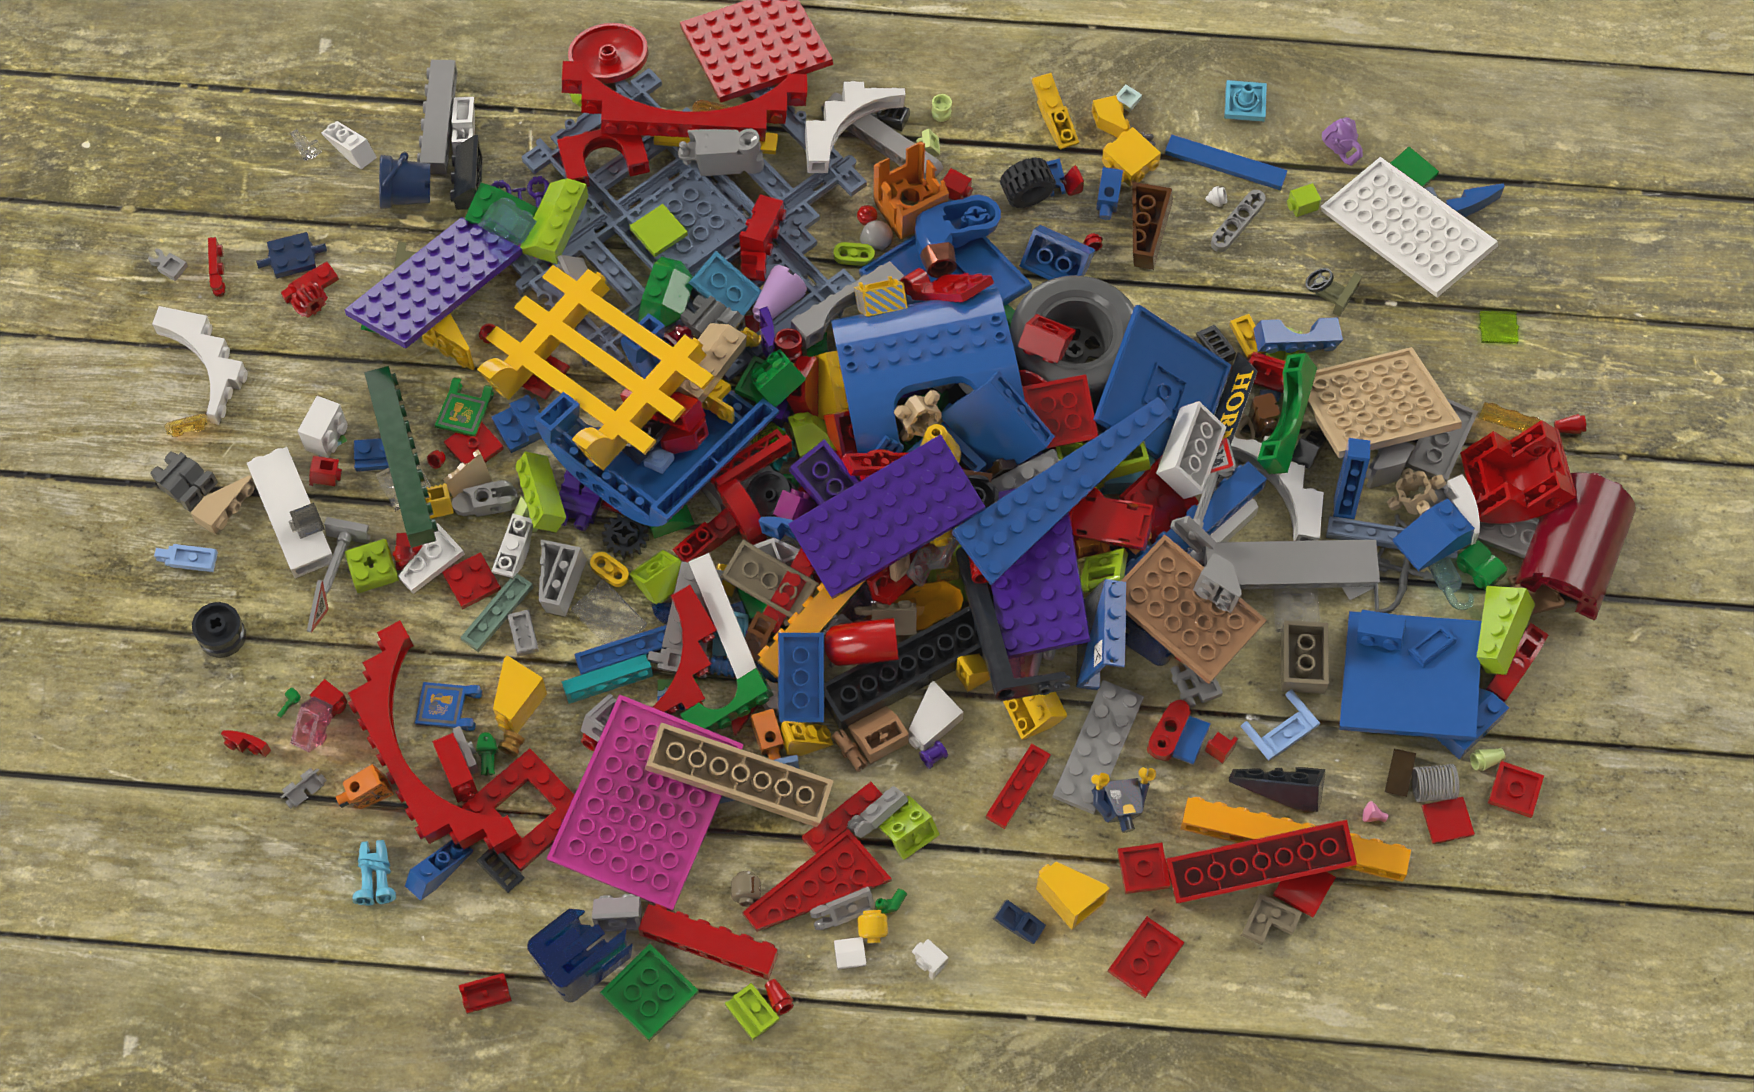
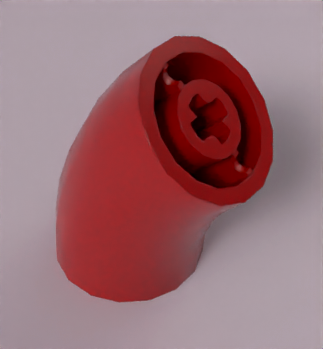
(861, 642)

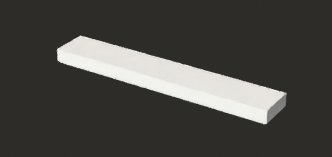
(722, 615)

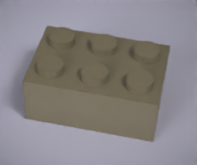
(1304, 657)

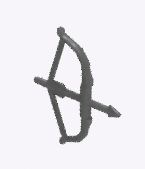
(1384, 565)

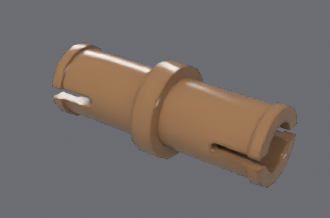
(849, 750)

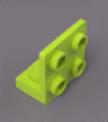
(910, 828)

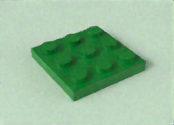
(649, 992)

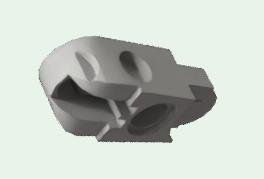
(500, 498)

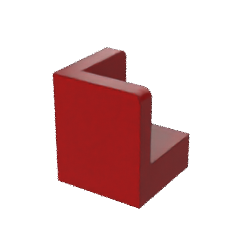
(754, 265)
(1221, 747)

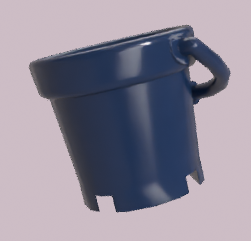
(403, 181)

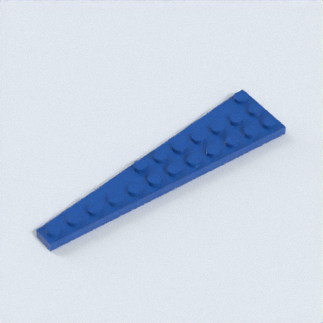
(1022, 517)

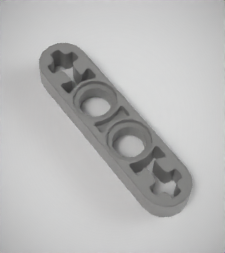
(1236, 219)

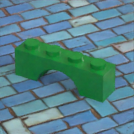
(751, 691)

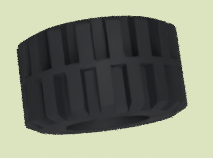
(1028, 182)

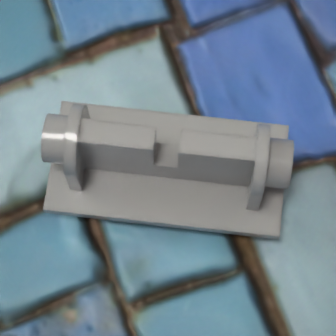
(295, 792)

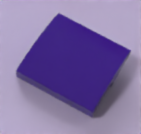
(767, 332)

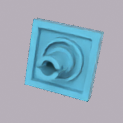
(1245, 100)

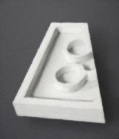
(431, 561)

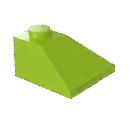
(807, 432)
(657, 576)

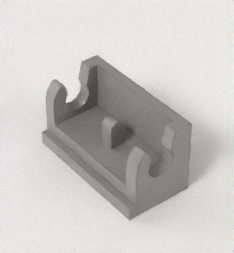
(597, 718)

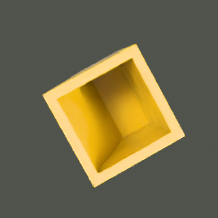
(517, 695)
(1071, 892)

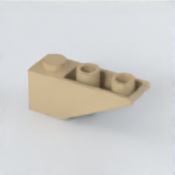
(219, 506)

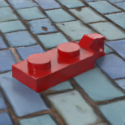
(322, 275)

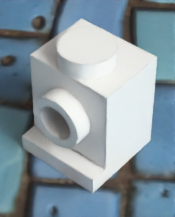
(930, 958)

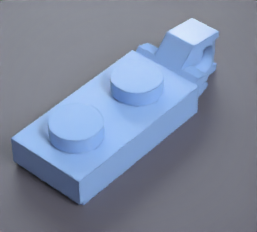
(187, 557)

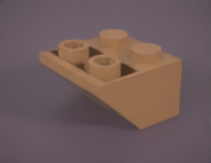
(879, 734)

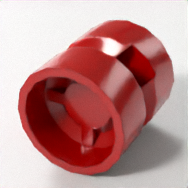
(790, 343)

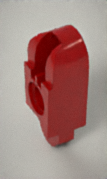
(1175, 716)

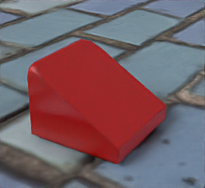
(1073, 181)

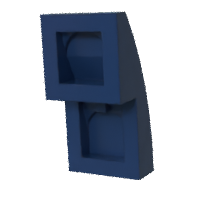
(1019, 922)

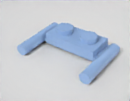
(1286, 733)

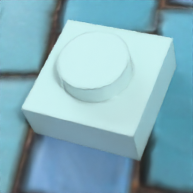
(1128, 97)

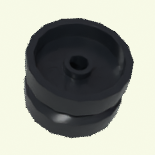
(766, 491)
(219, 629)

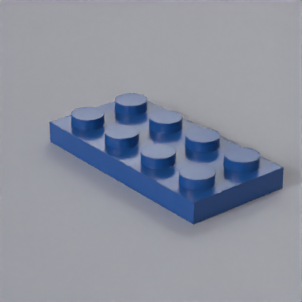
(801, 677)

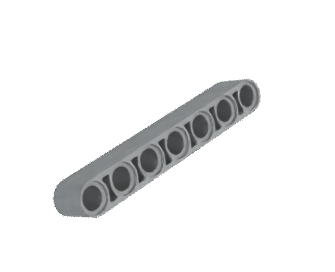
(884, 138)

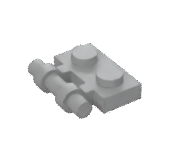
(1201, 688)

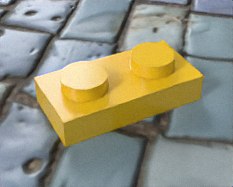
(1244, 332)

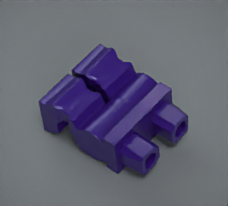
(578, 506)

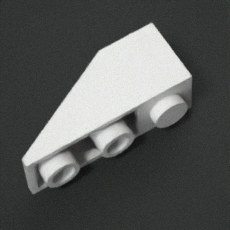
(350, 144)

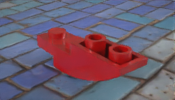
(707, 537)
(1527, 650)

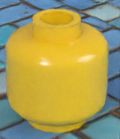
(872, 926)

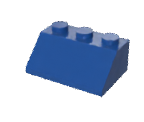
(1055, 254)
(1490, 712)

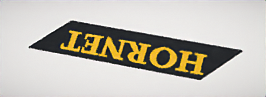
(1235, 397)

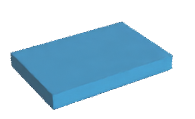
(725, 284)

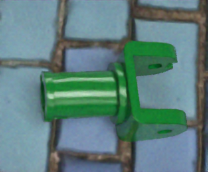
(487, 749)

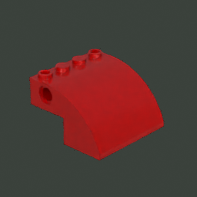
(1518, 476)

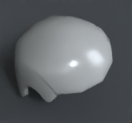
(877, 234)

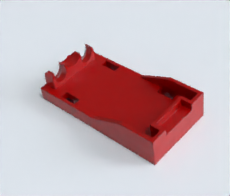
(1110, 520)

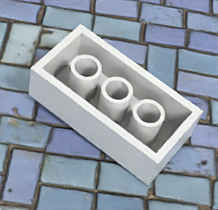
(1191, 450)

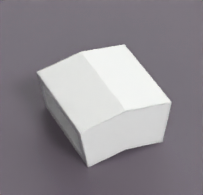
(849, 953)

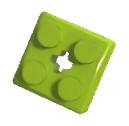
(371, 553)

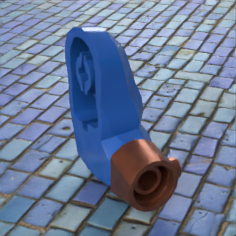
(951, 227)

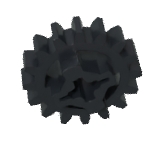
(616, 533)

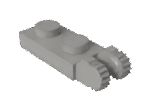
(877, 812)
(843, 909)

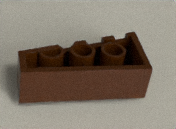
(1149, 217)

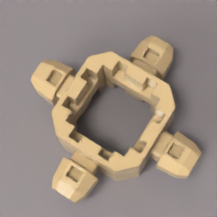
(919, 406)
(1411, 482)

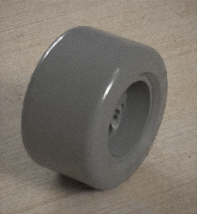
(1090, 308)

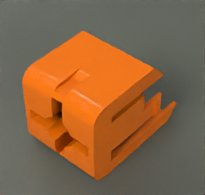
(911, 182)

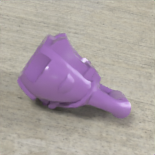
(1341, 138)

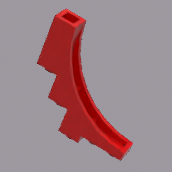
(695, 628)

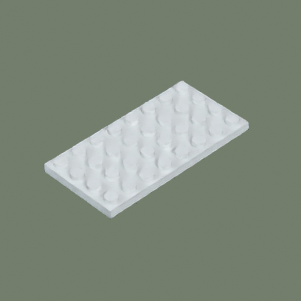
(1409, 226)

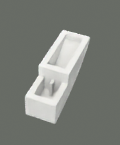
(462, 120)
(1461, 496)

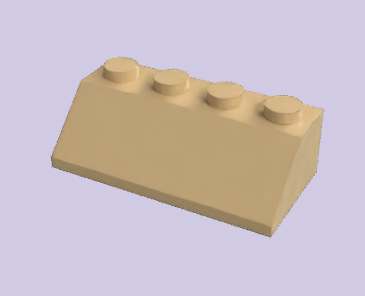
(722, 346)

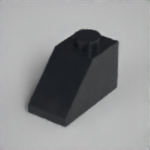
(1308, 448)

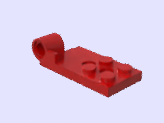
(945, 288)

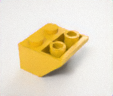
(1035, 713)

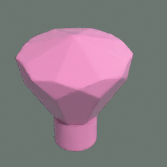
(1373, 813)

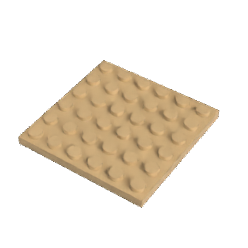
(1380, 401)

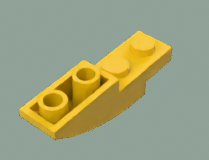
(1054, 112)

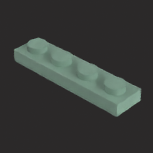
(496, 612)

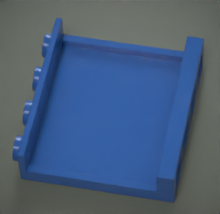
(997, 423)

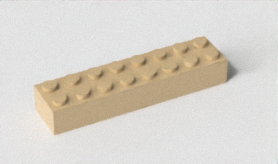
(739, 775)

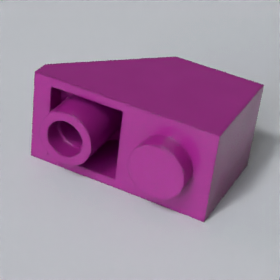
(794, 504)

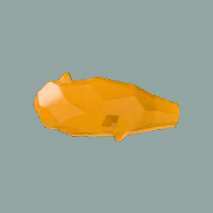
(932, 602)

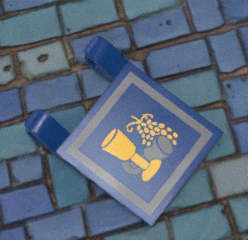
(443, 705)

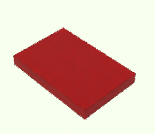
(1146, 957)

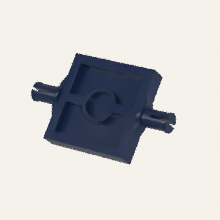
(291, 255)

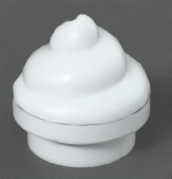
(1217, 196)

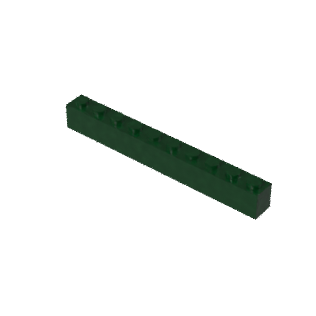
(400, 457)

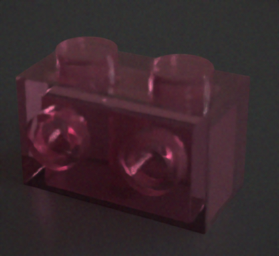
(312, 724)

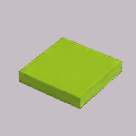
(658, 230)

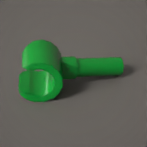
(293, 698)

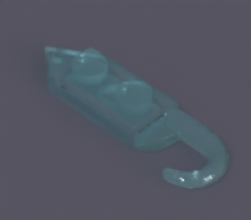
(1449, 582)

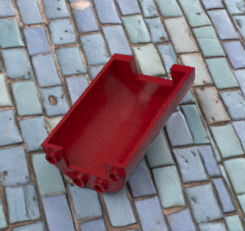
(1580, 543)

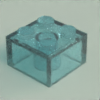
(507, 221)

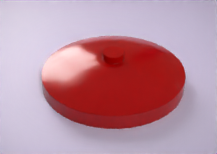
(610, 51)

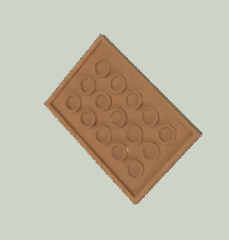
(1190, 627)

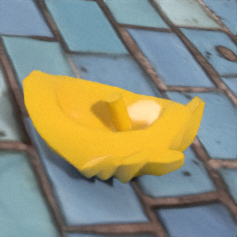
(752, 339)

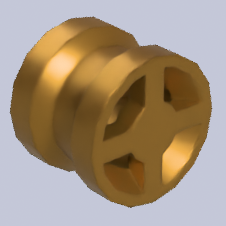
(511, 743)

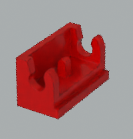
(1269, 371)
(485, 993)

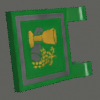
(463, 412)

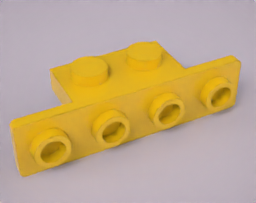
(716, 405)

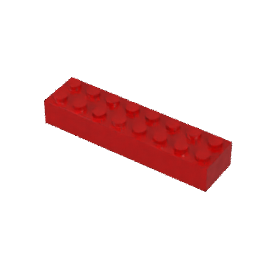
(1261, 861)

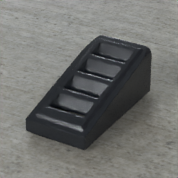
(894, 122)
(1229, 353)
(494, 874)

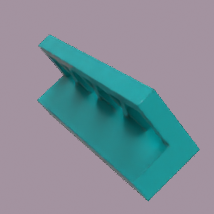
(607, 679)

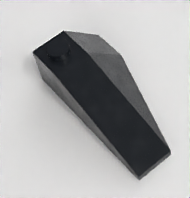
(1295, 789)

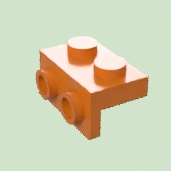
(1088, 548)

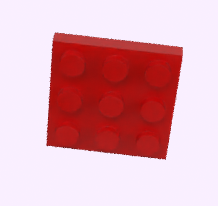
(1064, 409)
(1155, 491)

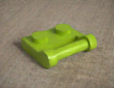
(1103, 565)

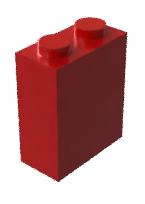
(455, 767)

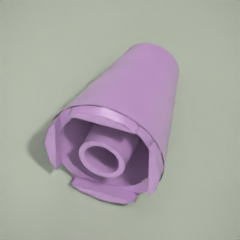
(779, 292)

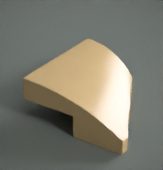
(468, 475)

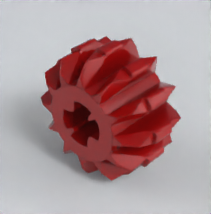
(309, 299)

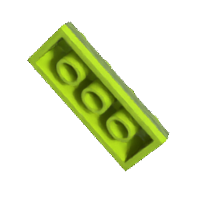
(555, 219)

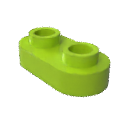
(854, 252)

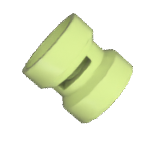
(941, 107)

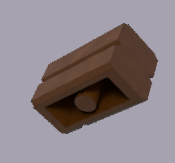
(1264, 415)

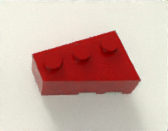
(763, 225)

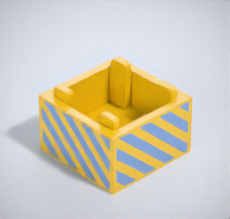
(880, 297)

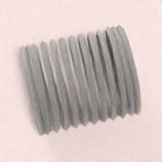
(1437, 785)

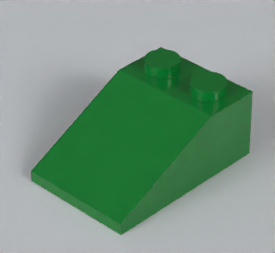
(488, 195)

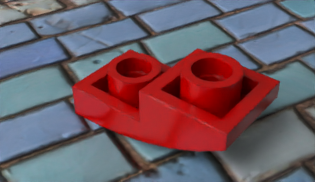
(242, 740)

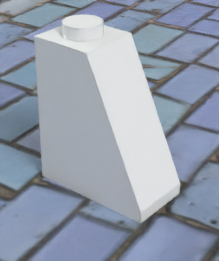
(934, 718)

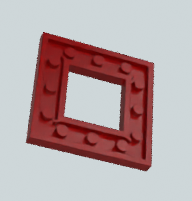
(532, 769)

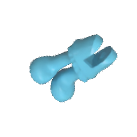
(374, 862)

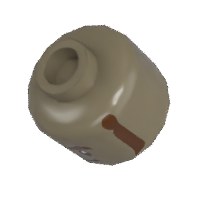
(745, 888)

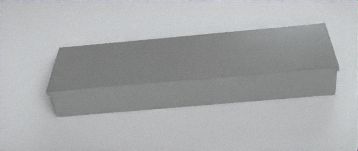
(1301, 563)

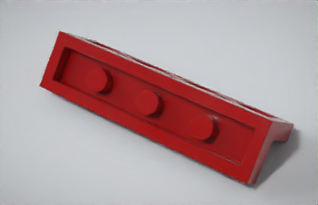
(755, 463)
(889, 589)

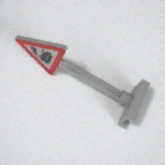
(1191, 529)
(345, 532)

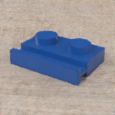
(369, 455)

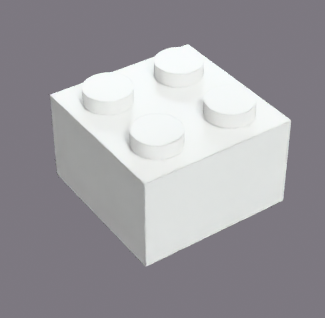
(322, 427)

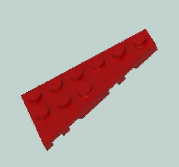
(827, 876)

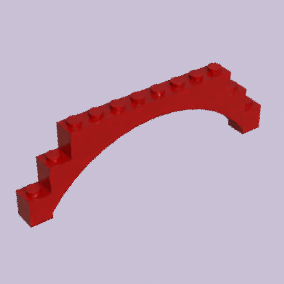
(631, 117)
(432, 813)

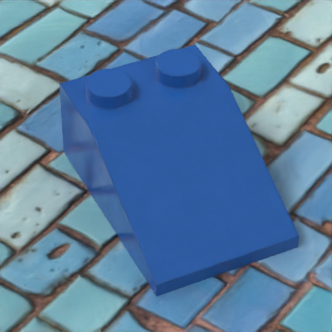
(1435, 535)

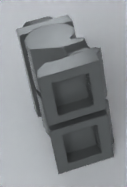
(711, 312)
(177, 474)

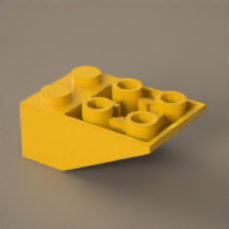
(449, 341)

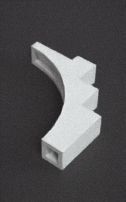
(838, 115)
(194, 332)
(1302, 503)

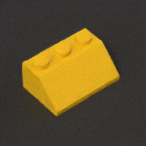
(831, 386)

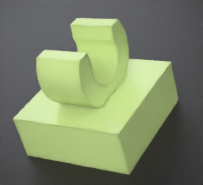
(931, 142)

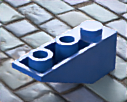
(435, 869)

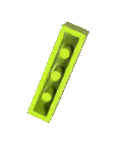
(540, 491)

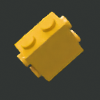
(1132, 155)

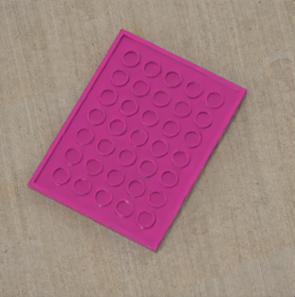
(633, 823)

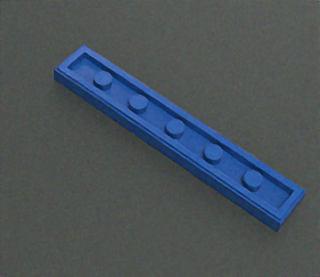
(1226, 162)

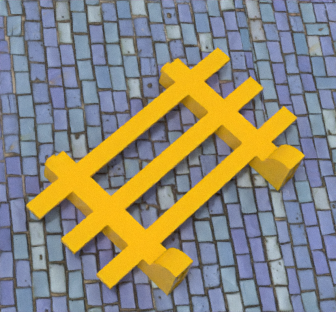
(558, 326)

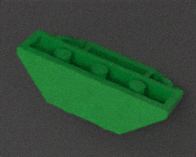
(666, 291)

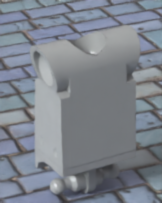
(723, 151)

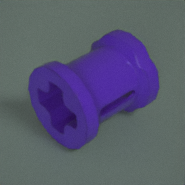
(933, 754)

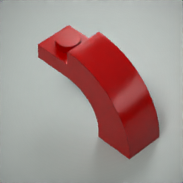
(743, 511)

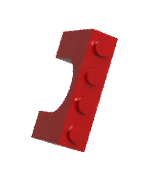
(576, 149)

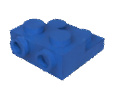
(517, 423)

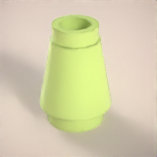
(1486, 758)

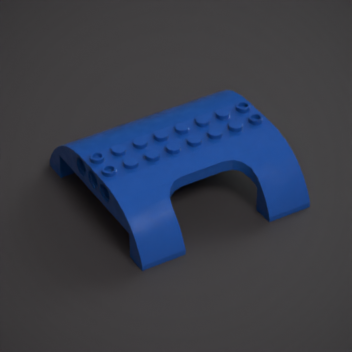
(919, 350)
(631, 487)

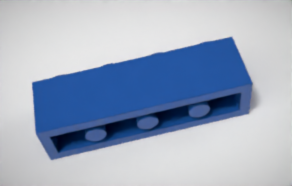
(1351, 478)

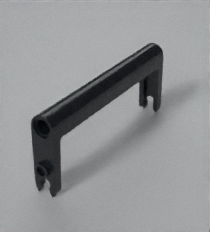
(993, 647)

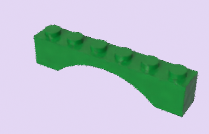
(1298, 380)

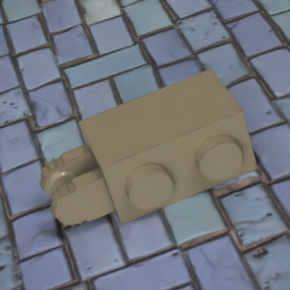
(903, 613)

